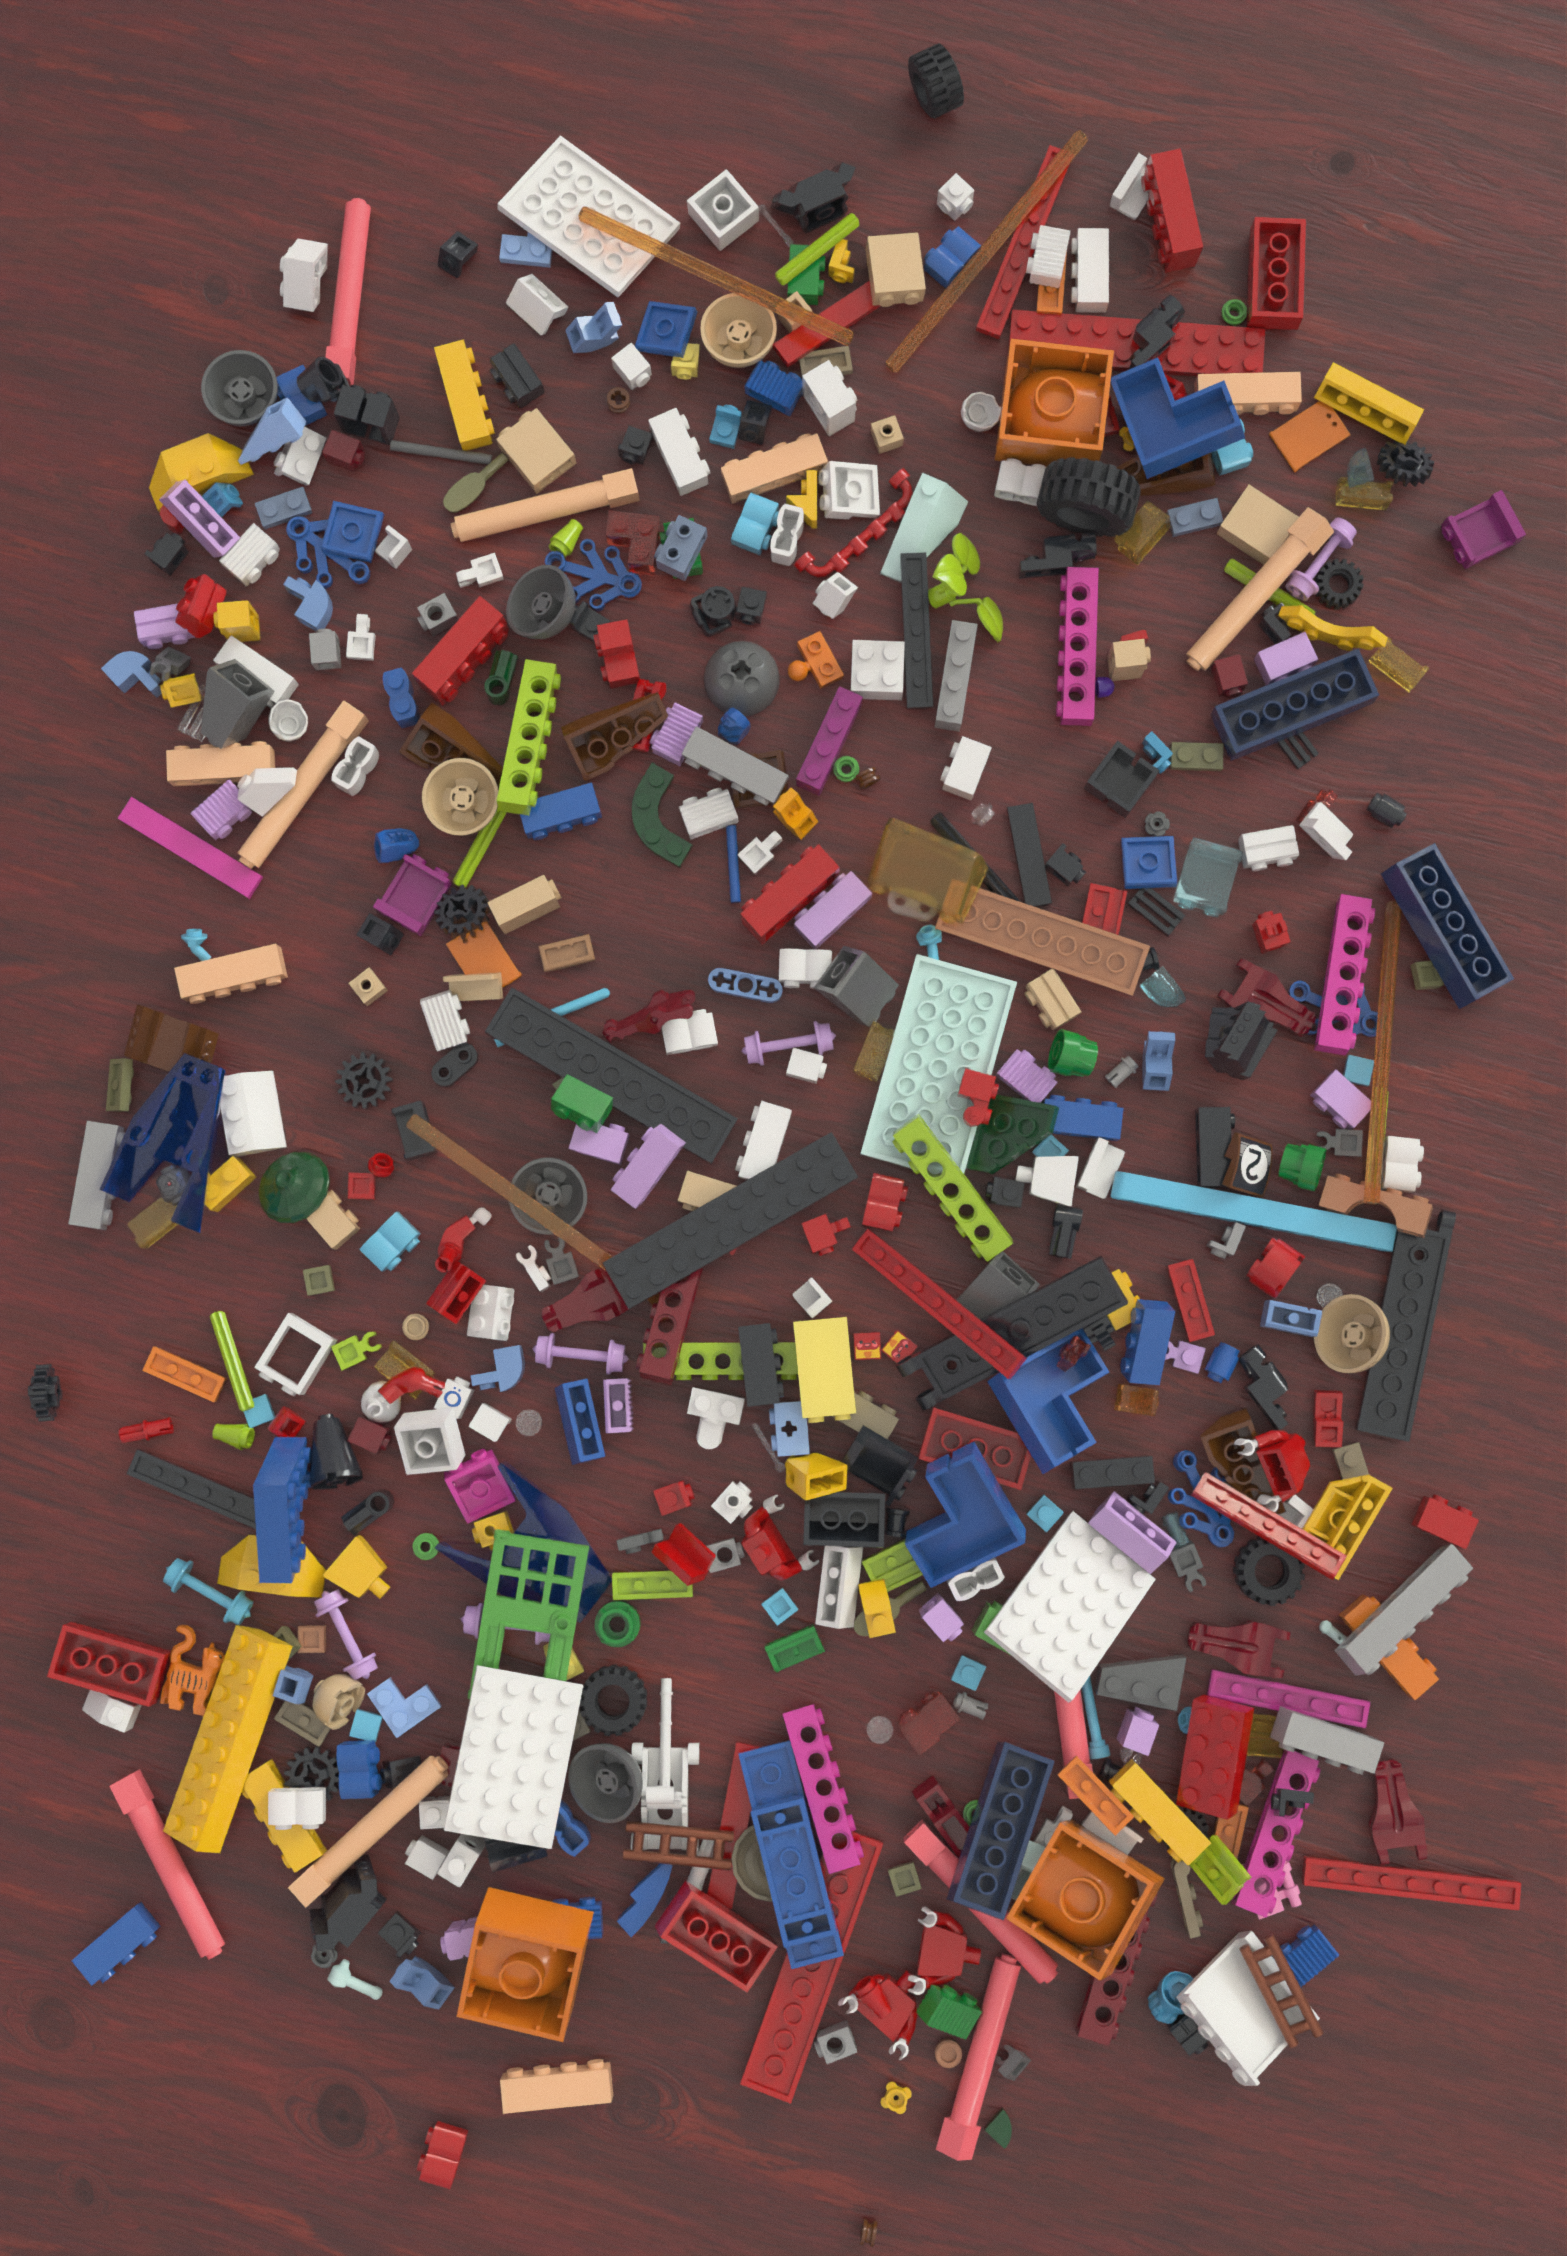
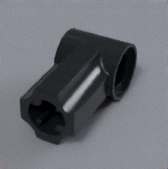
(1066, 1224)
(367, 1512)

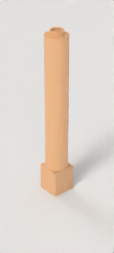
(613, 490)
(1305, 537)
(341, 730)
(369, 1830)

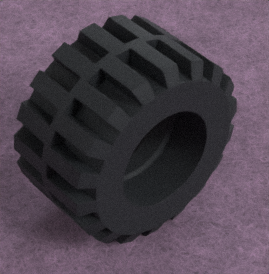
(936, 80)
(1247, 1581)
(609, 1723)

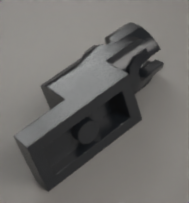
(1155, 331)
(1058, 555)
(1265, 1386)

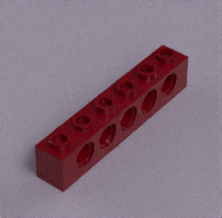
(664, 1368)
(1105, 2028)

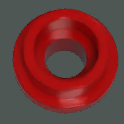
(381, 1165)

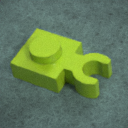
(352, 1351)

